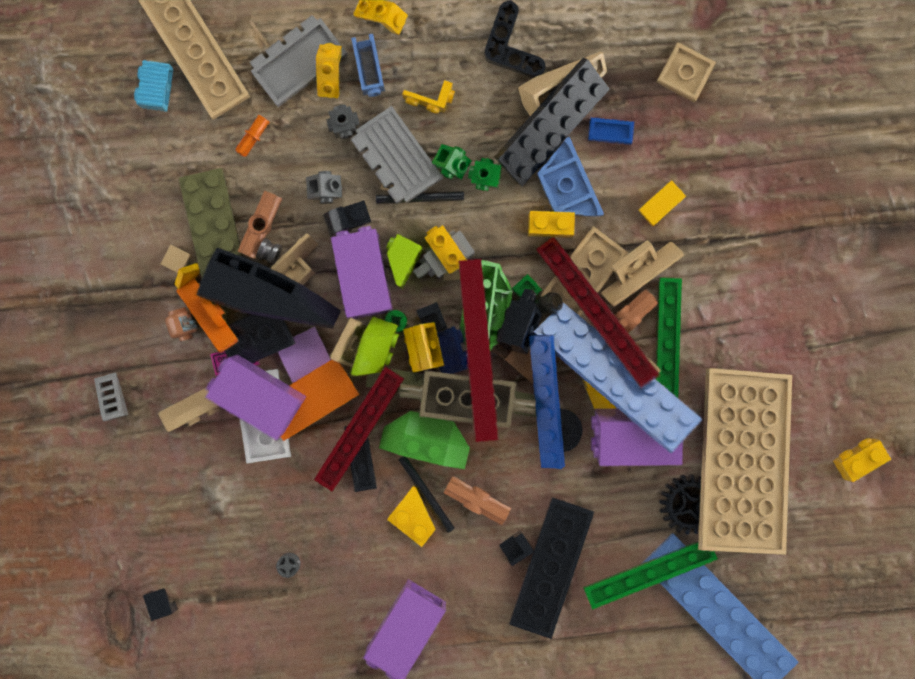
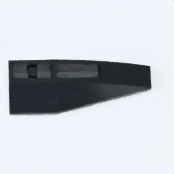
(262, 291)

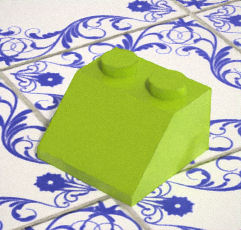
(403, 256)
(375, 347)

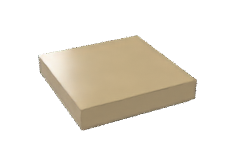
(686, 72)
(349, 342)

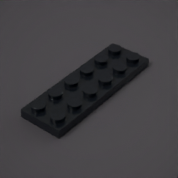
(552, 122)
(551, 567)

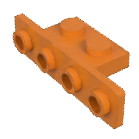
(208, 316)

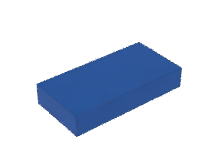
(611, 131)

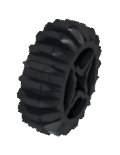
(680, 508)

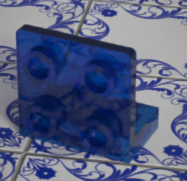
(451, 350)

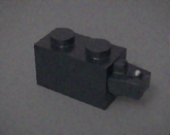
(519, 323)

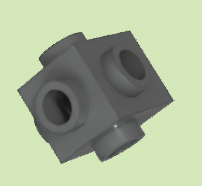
(345, 129)
(324, 187)

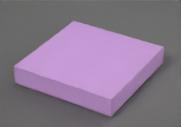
(304, 355)

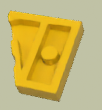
(413, 518)

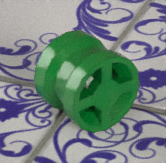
(401, 321)

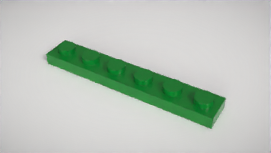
(669, 333)
(647, 574)

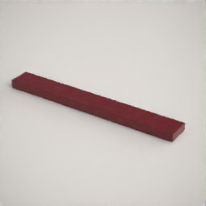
(598, 313)
(478, 351)

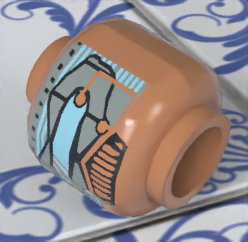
(181, 324)

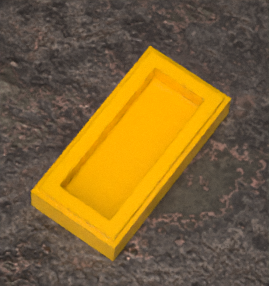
(662, 203)

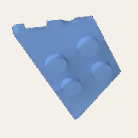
(568, 184)

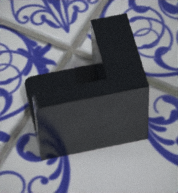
(432, 314)
(516, 548)
(159, 604)

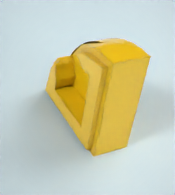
(186, 274)

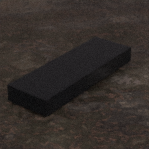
(363, 469)

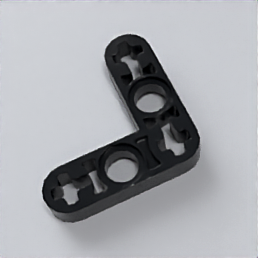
(506, 51)

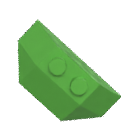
(497, 299)
(426, 440)

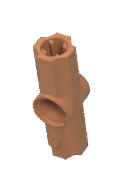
(265, 211)
(631, 314)
(477, 500)

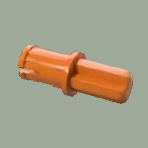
(252, 136)

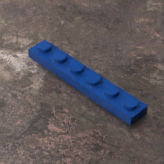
(547, 401)

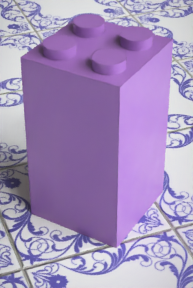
(362, 273)
(254, 396)
(623, 443)
(405, 631)

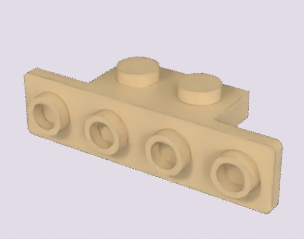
(292, 262)
(640, 268)
(188, 411)

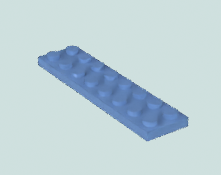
(590, 356)
(727, 619)

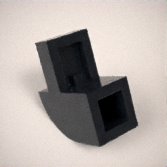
(347, 218)

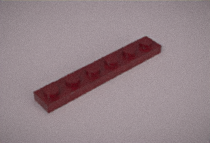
(359, 429)

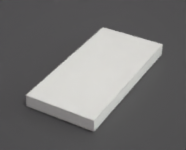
(259, 445)

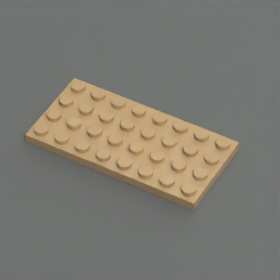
(745, 462)

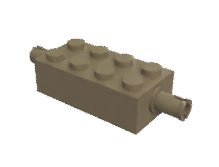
(449, 398)

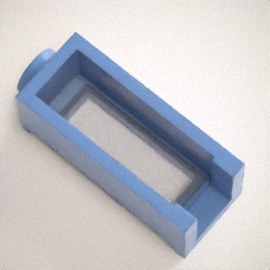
(368, 66)

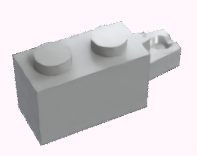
(433, 266)

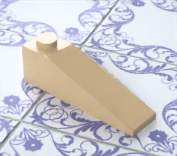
(540, 87)

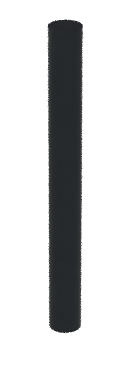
(424, 197)
(419, 483)

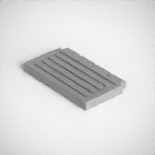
(293, 64)
(397, 154)

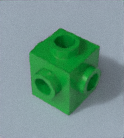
(451, 162)
(491, 180)

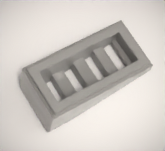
(102, 399)

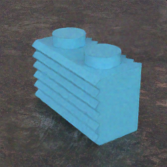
(154, 85)

